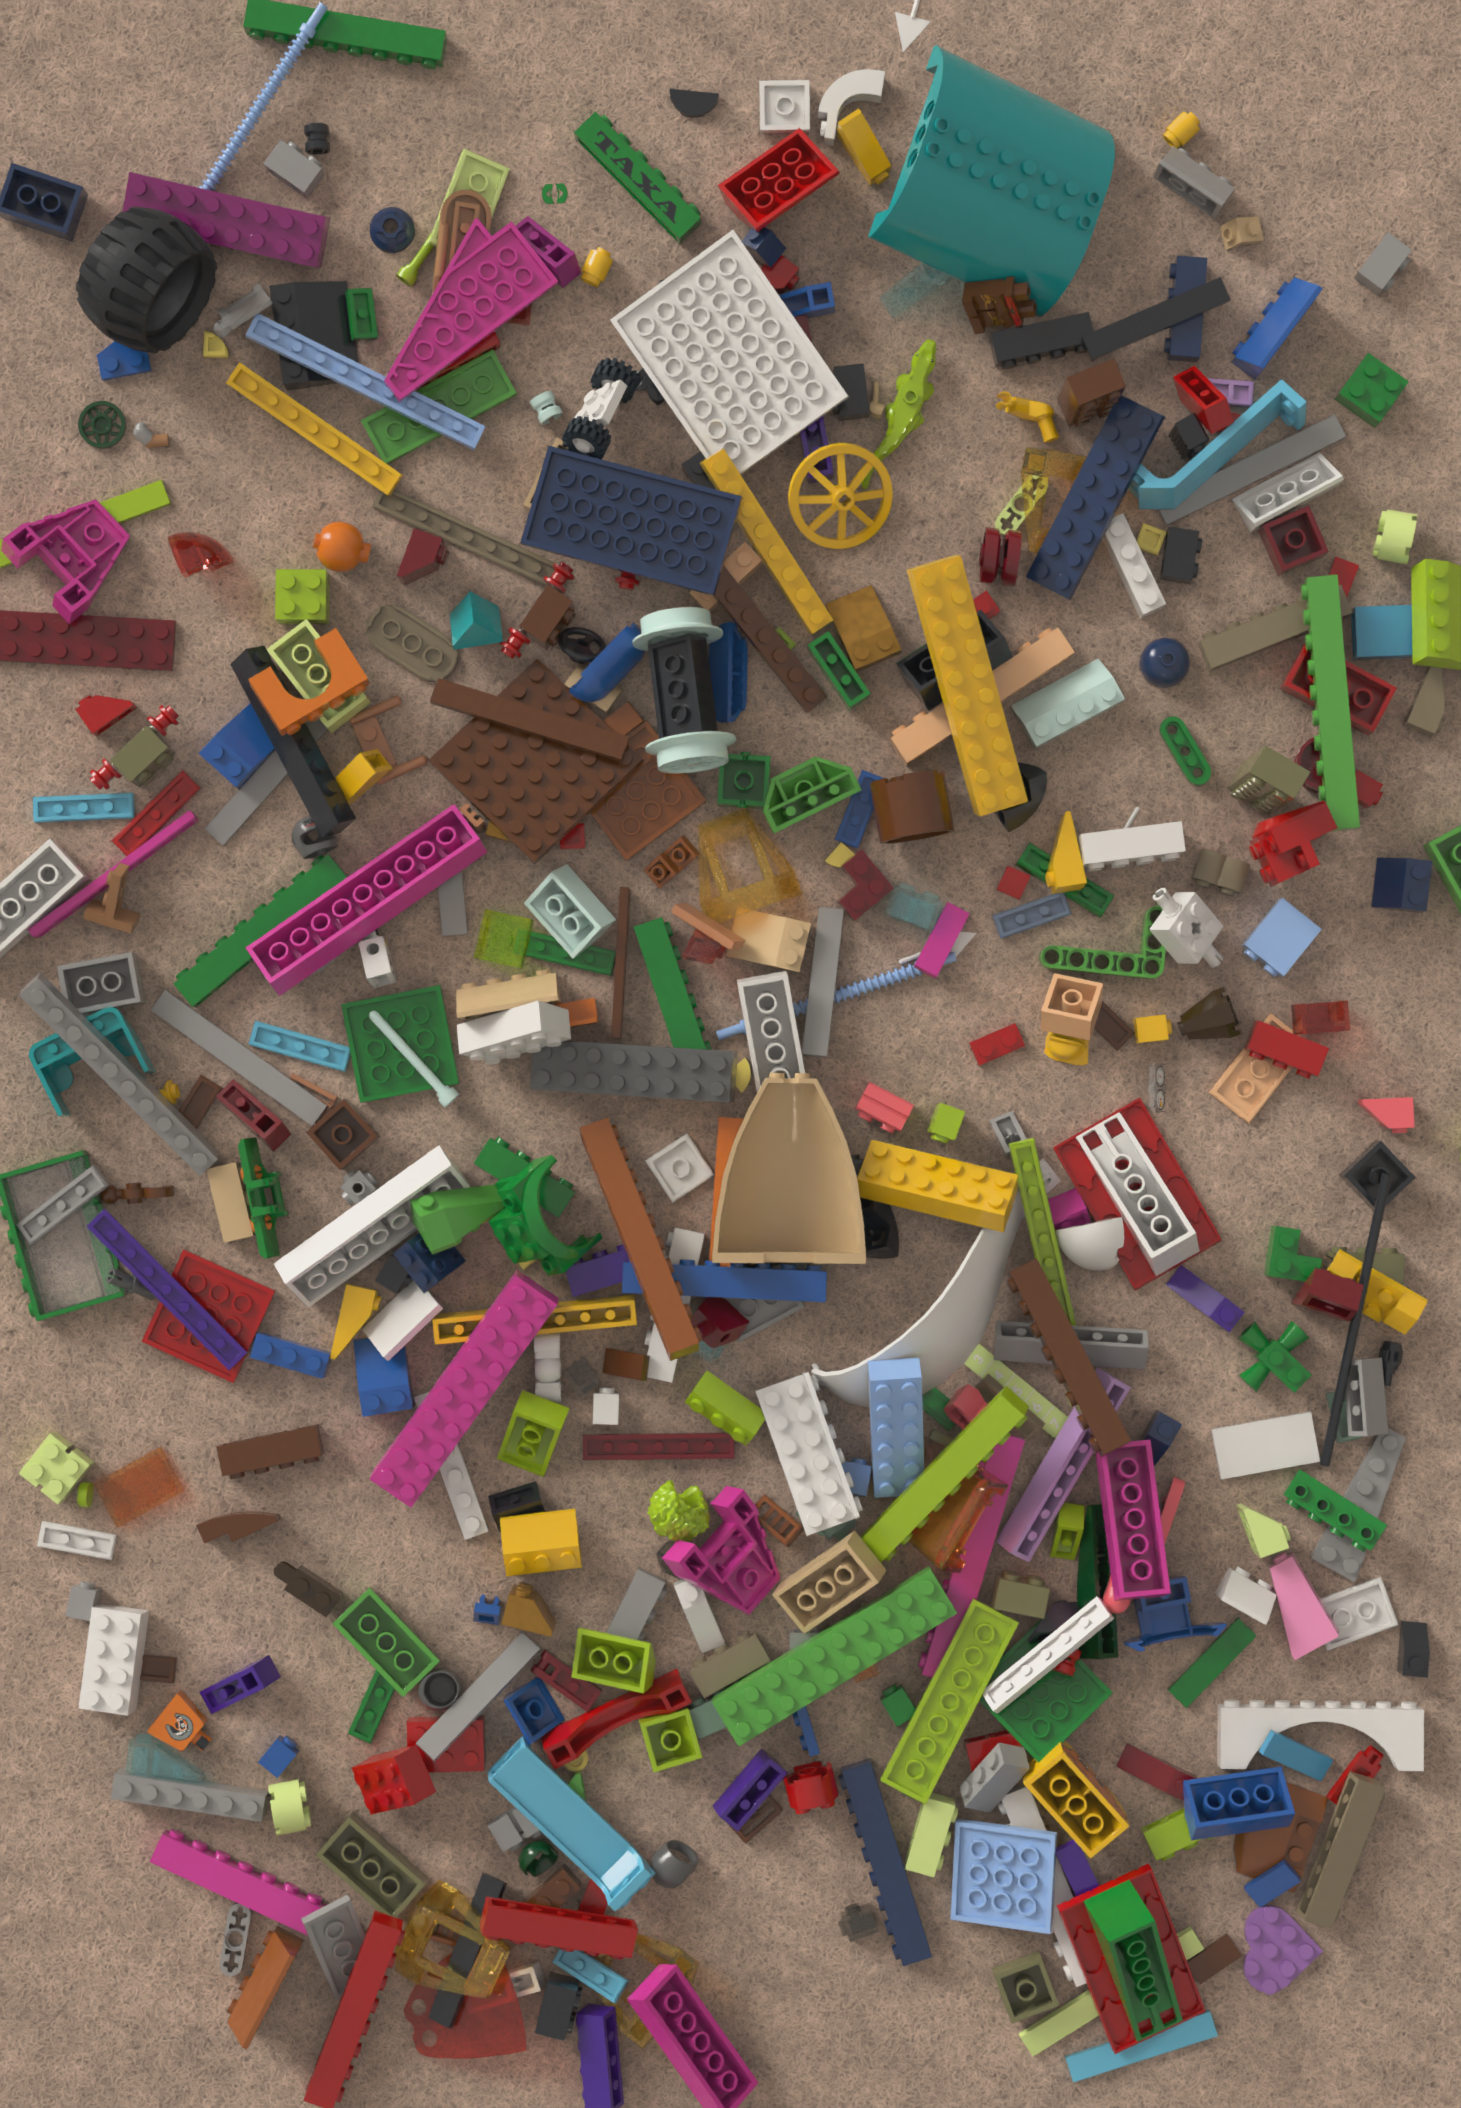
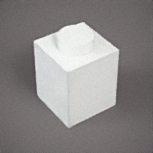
(606, 1406)

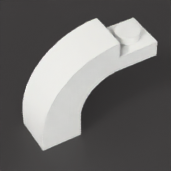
(851, 87)

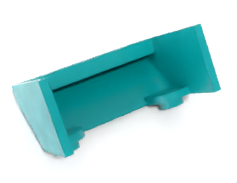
(54, 1056)

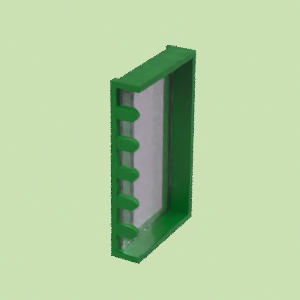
(69, 1263)

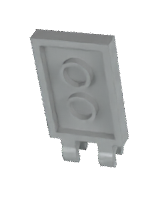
(763, 1312)

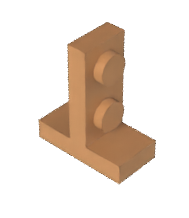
(109, 911)

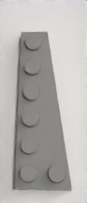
(1367, 1492)

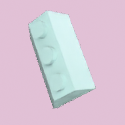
(569, 911)

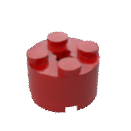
(811, 1787)

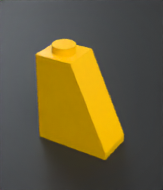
(863, 148)
(362, 774)

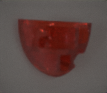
(198, 552)

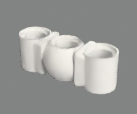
(548, 1366)

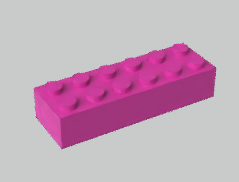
(1133, 1522)
(692, 2039)

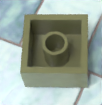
(1020, 1594)
(1025, 1987)

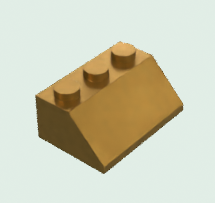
(528, 1611)

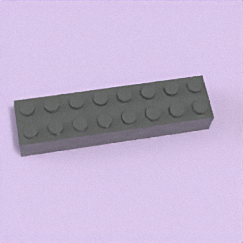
(636, 1071)

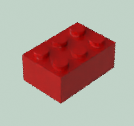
(464, 1755)
(393, 1779)

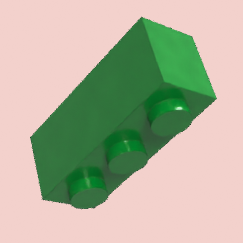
(838, 671)

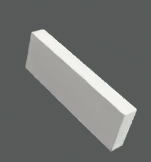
(77, 1540)

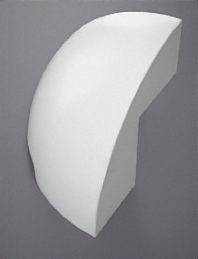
(1093, 1244)

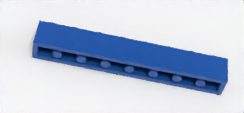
(741, 1281)

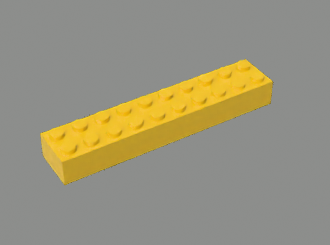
(967, 685)

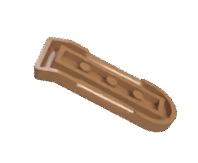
(455, 220)

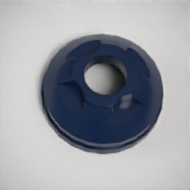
(395, 241)

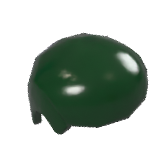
(535, 1867)

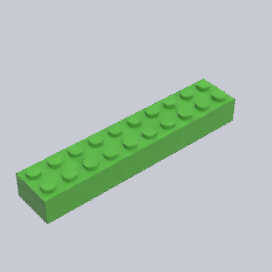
(833, 1656)

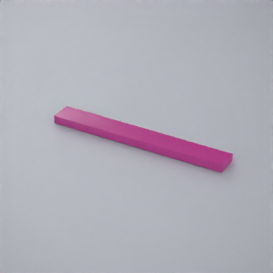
(99, 885)

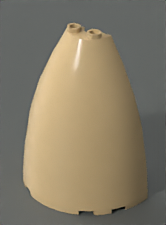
(789, 1182)

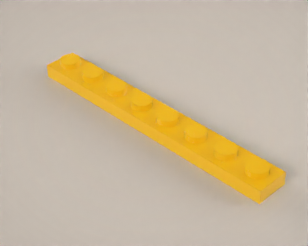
(314, 429)

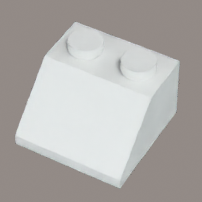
(1247, 1595)

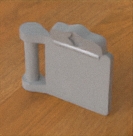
(241, 311)

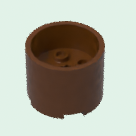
(912, 807)

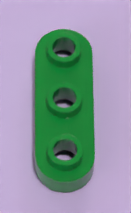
(1181, 739)

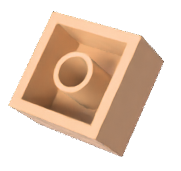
(1071, 1006)

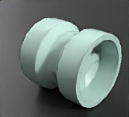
(546, 407)

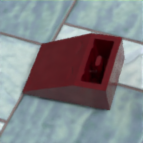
(1329, 1295)

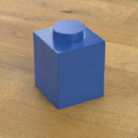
(279, 1755)

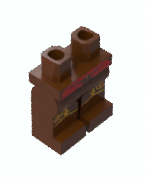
(997, 303)

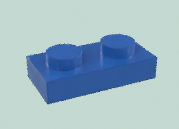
(808, 1738)

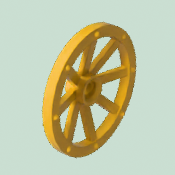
(837, 492)

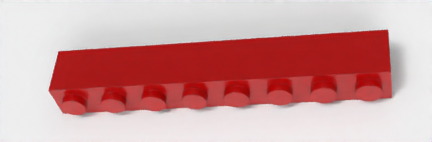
(353, 2010)

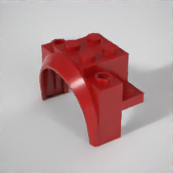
(1284, 842)

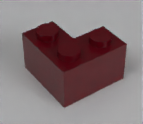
(868, 888)

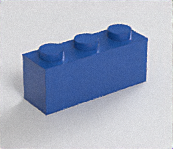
(291, 1355)

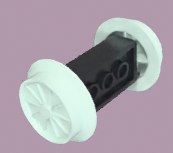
(683, 690)

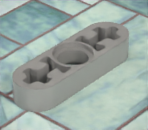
(239, 1958)

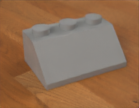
(1194, 181)

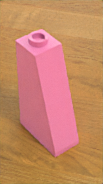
(1302, 1610)

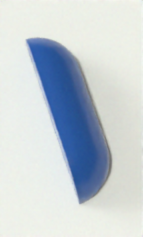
(609, 667)
(729, 673)

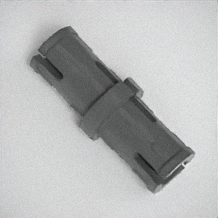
(129, 1283)

